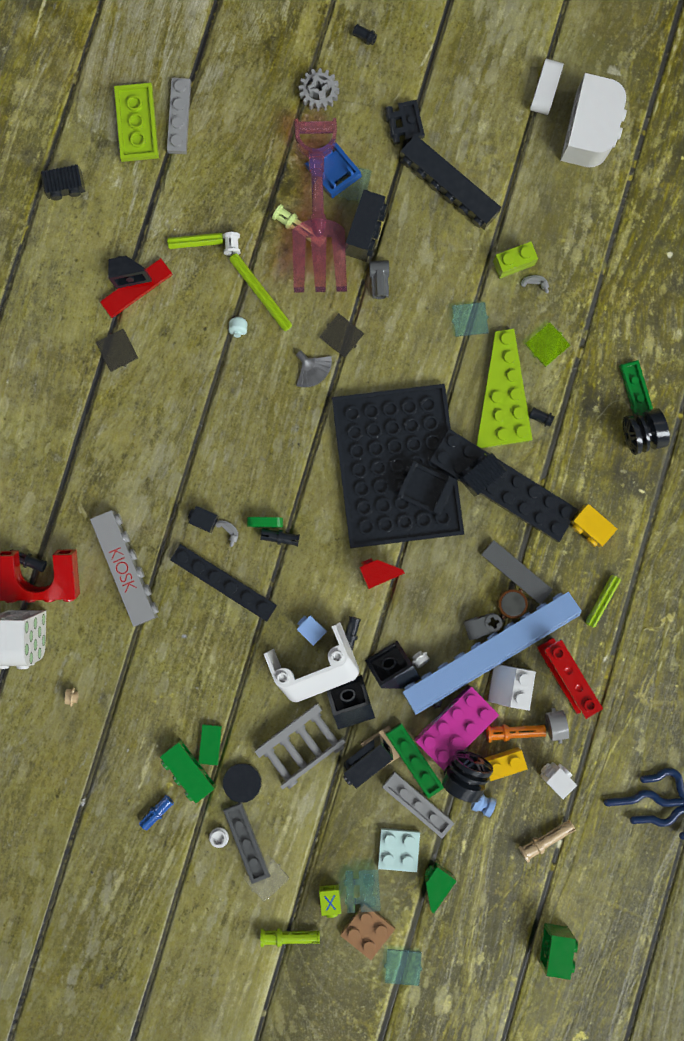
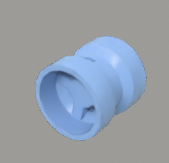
(485, 805)

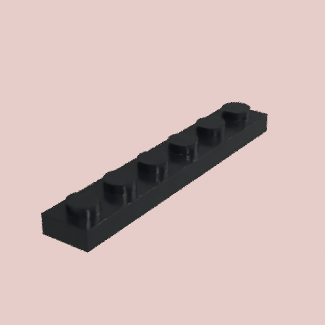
(223, 582)

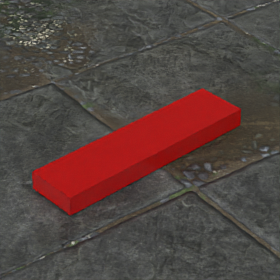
(126, 296)

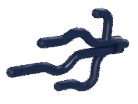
(656, 798)

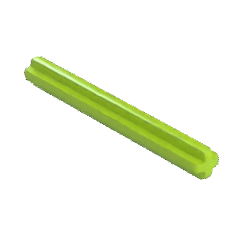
(261, 293)

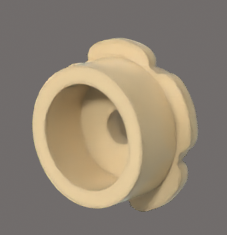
(71, 696)

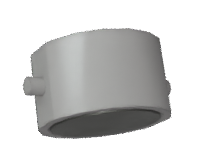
(557, 725)

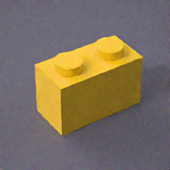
(593, 526)
(507, 763)

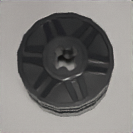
(646, 431)
(467, 776)

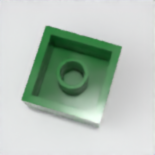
(558, 951)

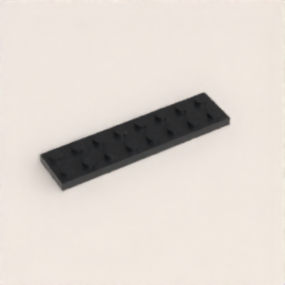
(510, 491)

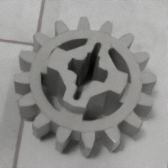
(315, 97)

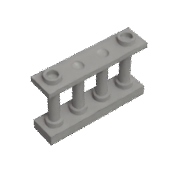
(283, 738)

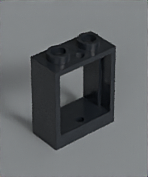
(367, 761)

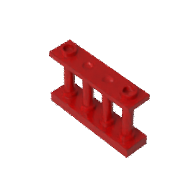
(569, 677)

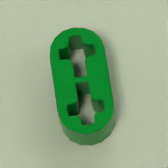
(265, 522)

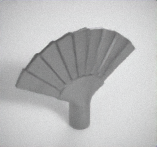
(313, 370)

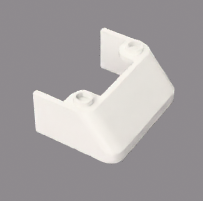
(342, 670)

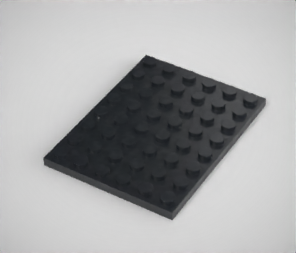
(375, 443)

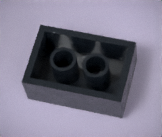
(366, 226)

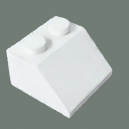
(511, 687)

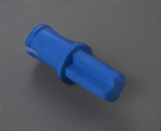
(156, 812)

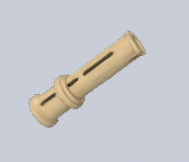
(539, 845)

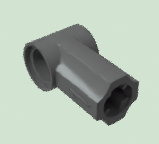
(379, 273)

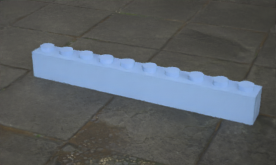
(491, 653)

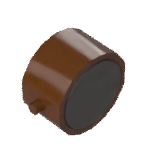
(512, 603)

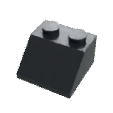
(350, 703)

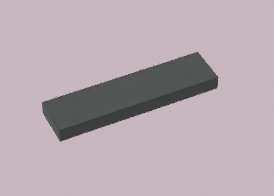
(516, 572)
(246, 843)

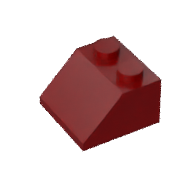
(378, 572)

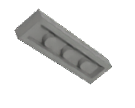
(179, 116)
(418, 804)

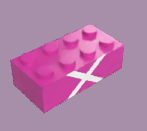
(456, 726)

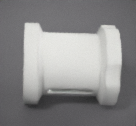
(231, 243)

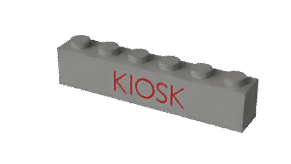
(124, 568)

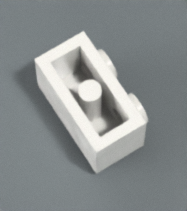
(558, 779)

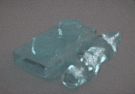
(369, 891)

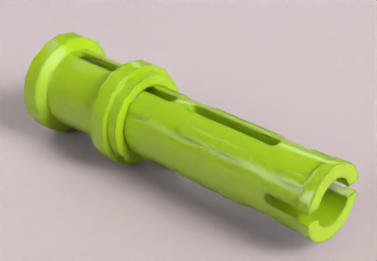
(280, 937)

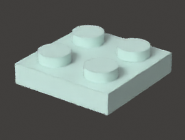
(399, 850)

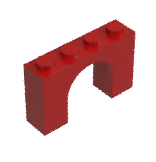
(64, 586)

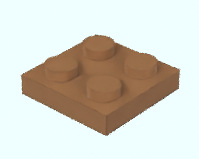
(367, 932)

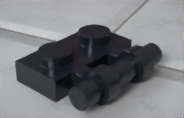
(410, 121)

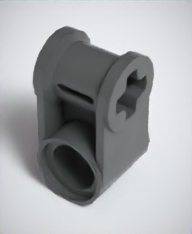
(479, 627)

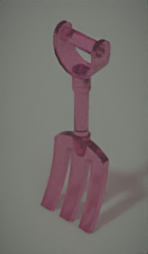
(318, 227)

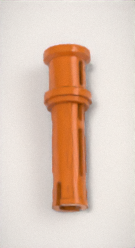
(539, 731)

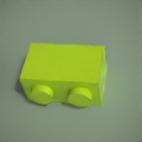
(515, 260)

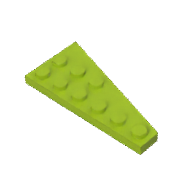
(504, 403)

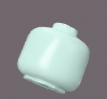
(237, 326)

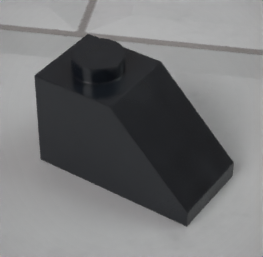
(126, 272)

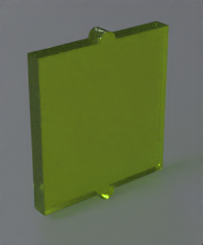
(547, 344)

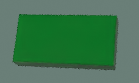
(210, 744)

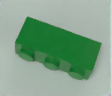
(187, 772)

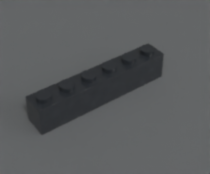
(449, 182)

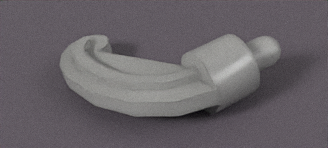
(536, 280)
(230, 529)

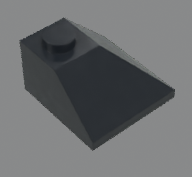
(392, 667)

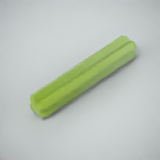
(195, 240)
(603, 601)

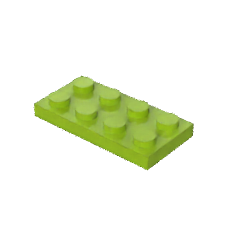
(136, 122)

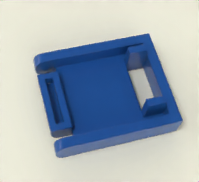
(336, 167)

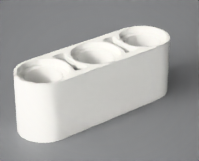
(546, 86)

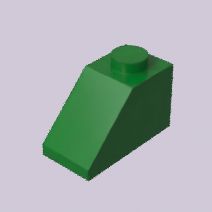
(438, 885)

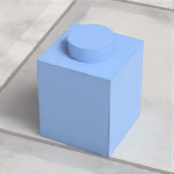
(311, 629)

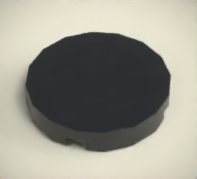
(242, 782)

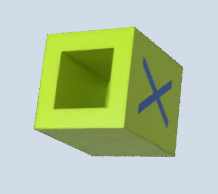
(330, 901)

